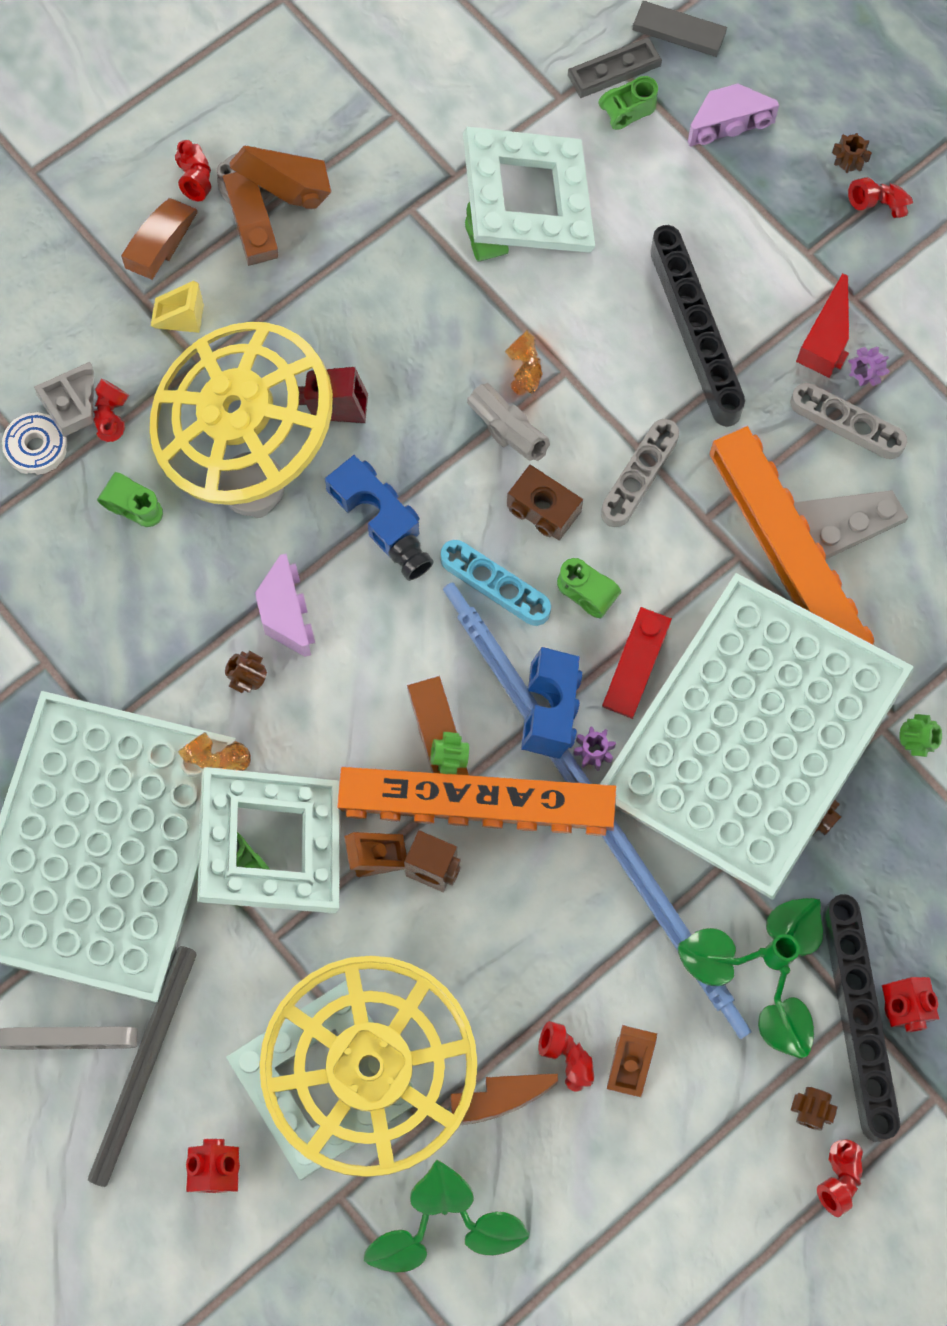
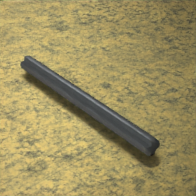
(142, 1067)

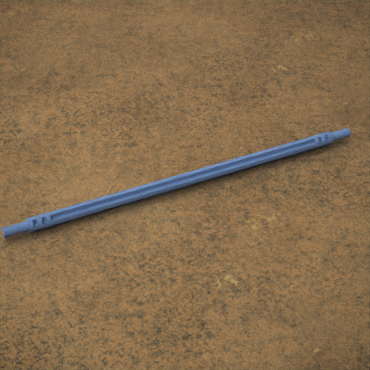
(571, 772)

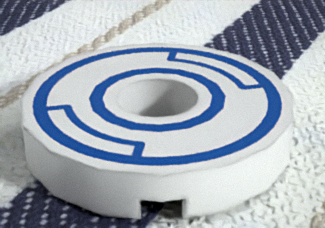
(27, 428)

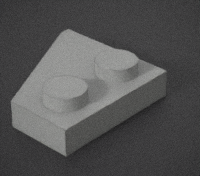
(69, 398)

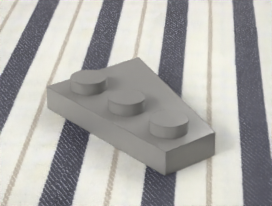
(851, 519)

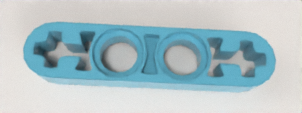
(492, 586)

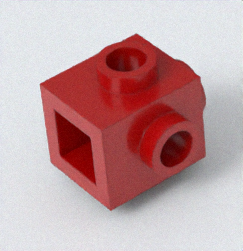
(910, 1003)
(212, 1167)

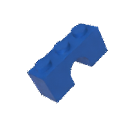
(357, 484)
(557, 679)

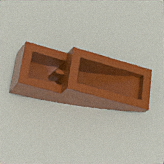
(158, 238)
(432, 714)
(504, 1096)

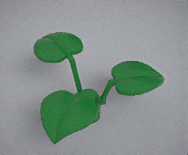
(795, 932)
(444, 1192)

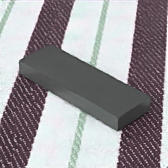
(679, 28)
(614, 67)

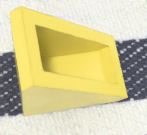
(179, 309)

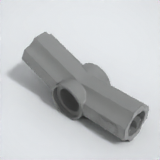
(508, 423)

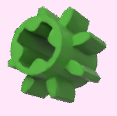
(920, 735)
(449, 753)

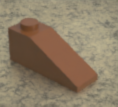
(288, 176)
(251, 219)

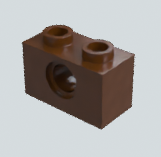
(536, 487)
(432, 861)

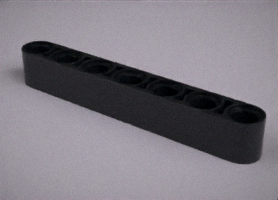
(694, 337)
(855, 1033)

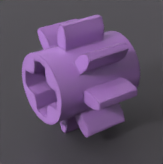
(877, 363)
(599, 755)

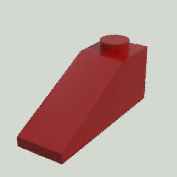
(829, 335)
(636, 662)

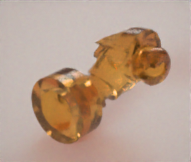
(530, 373)
(232, 757)

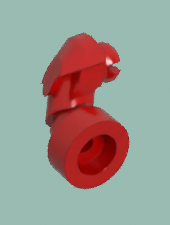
(195, 180)
(865, 193)
(108, 424)
(556, 1042)
(846, 1163)

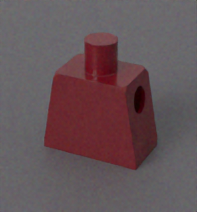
(348, 397)

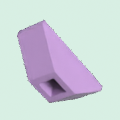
(730, 113)
(283, 609)

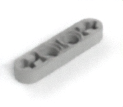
(845, 425)
(641, 473)
(68, 1038)

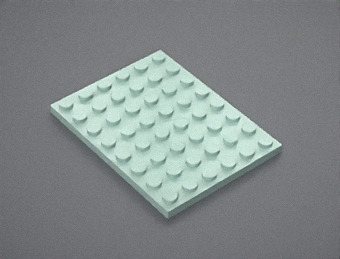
(755, 734)
(99, 846)

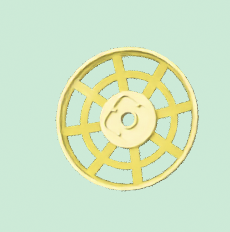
(245, 422)
(364, 1041)

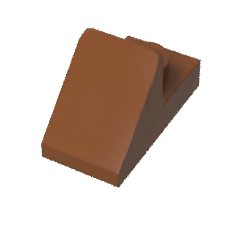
(375, 853)
(631, 1060)

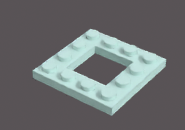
(493, 225)
(224, 883)
(246, 1065)

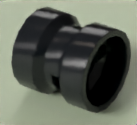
(410, 557)

